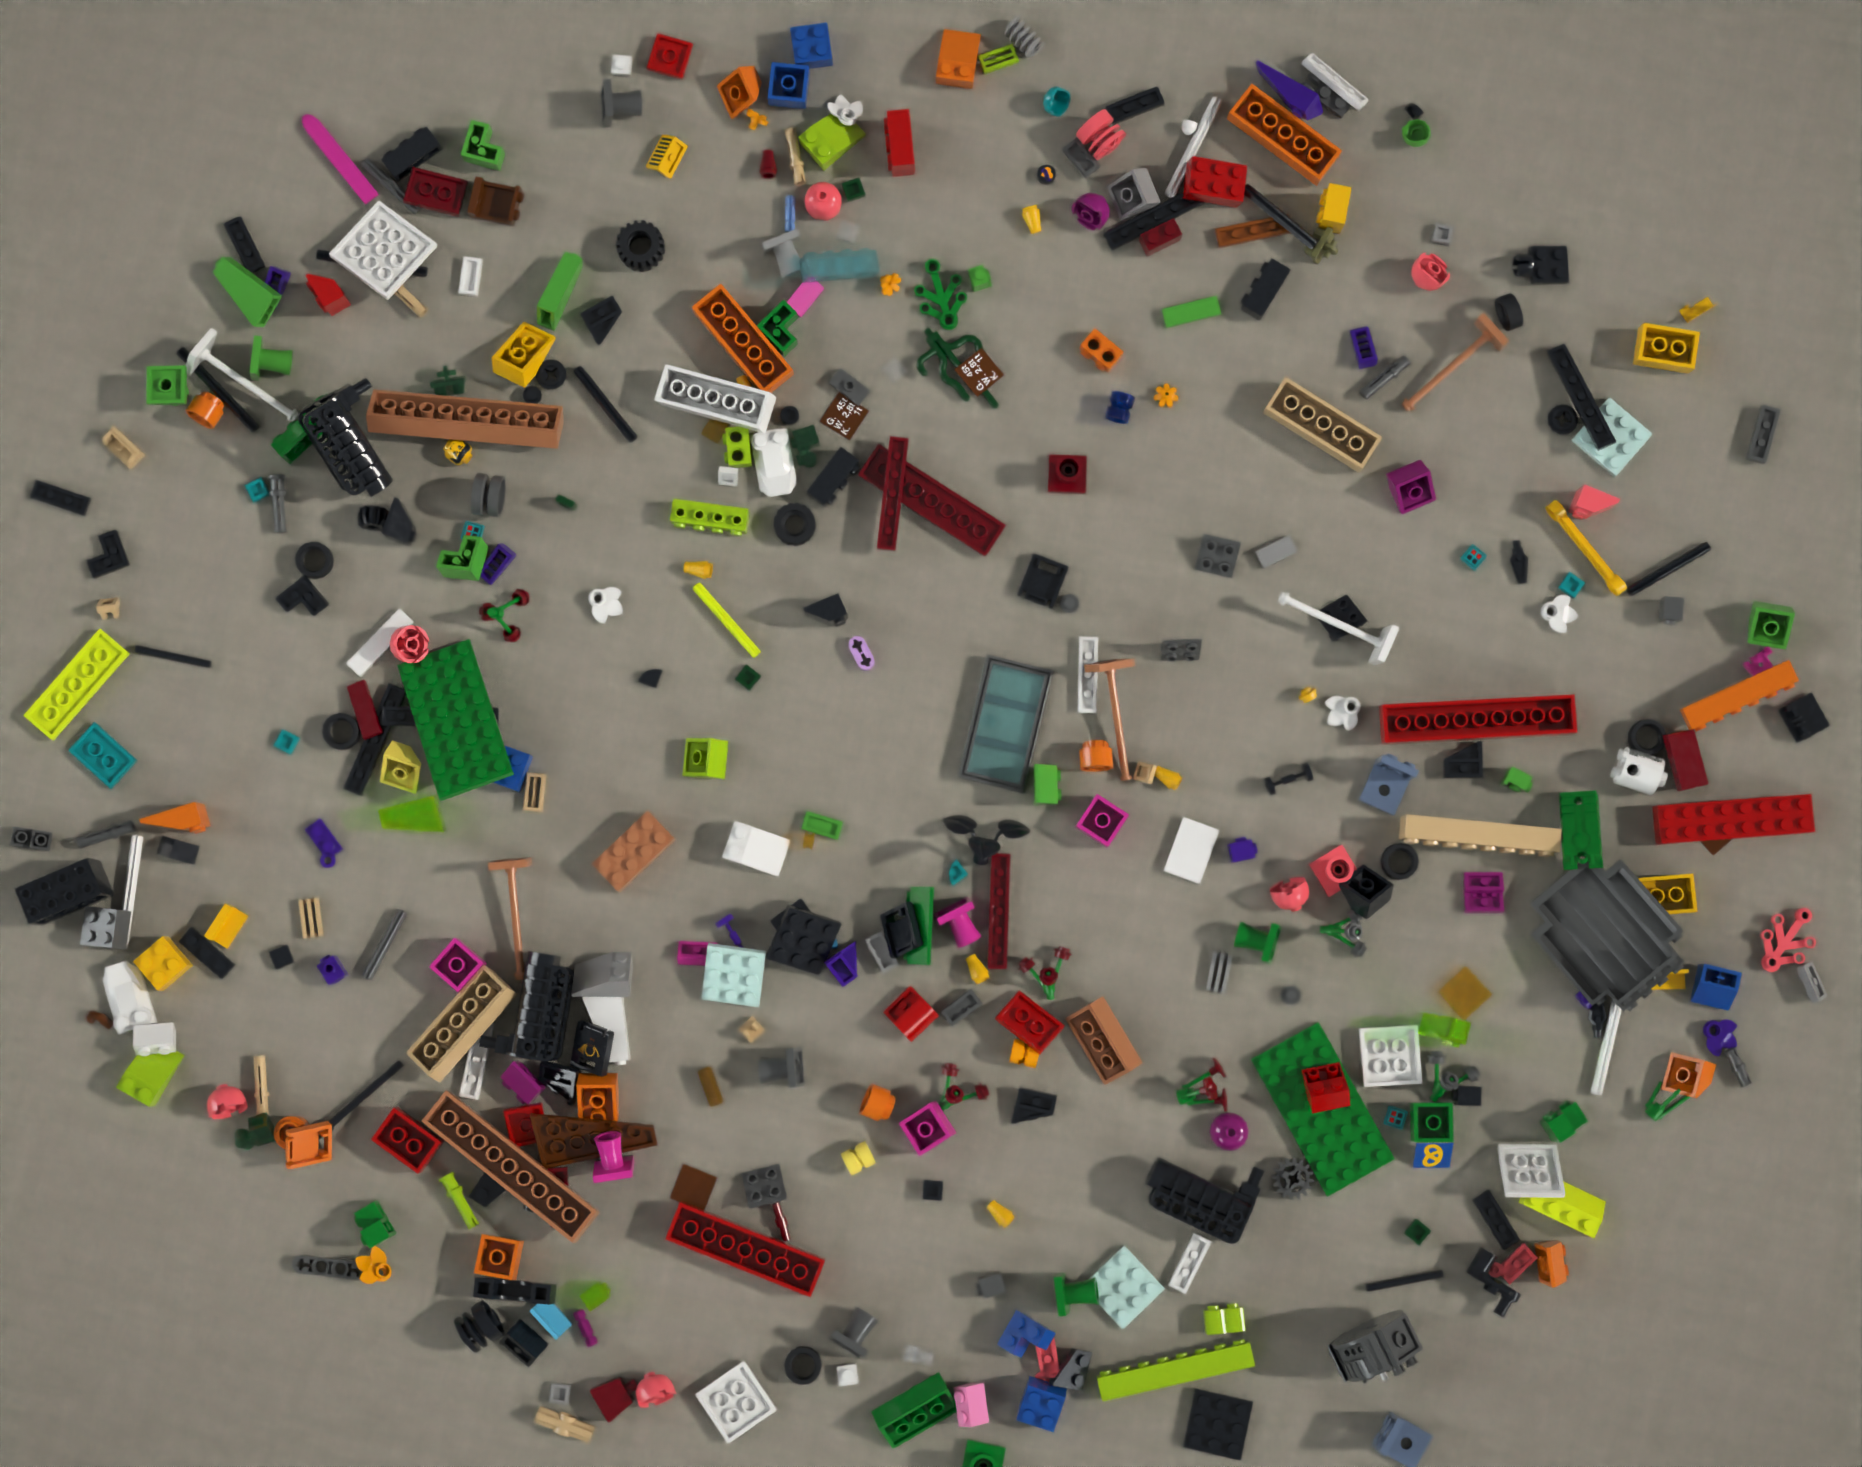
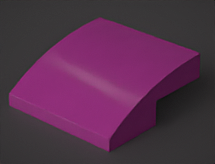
(1483, 892)

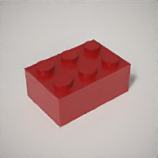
(899, 143)
(1215, 181)
(407, 1140)

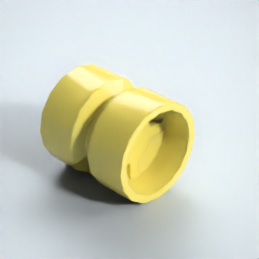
(858, 1158)

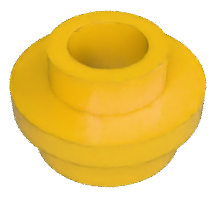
(1307, 694)

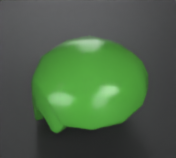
(1416, 133)

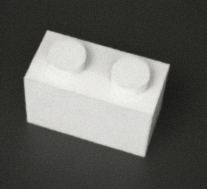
(154, 1039)

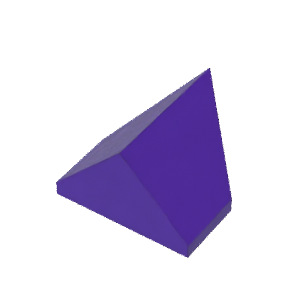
(844, 964)

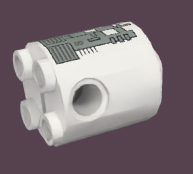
(1645, 774)

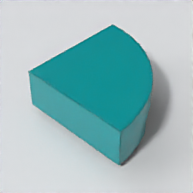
(956, 872)

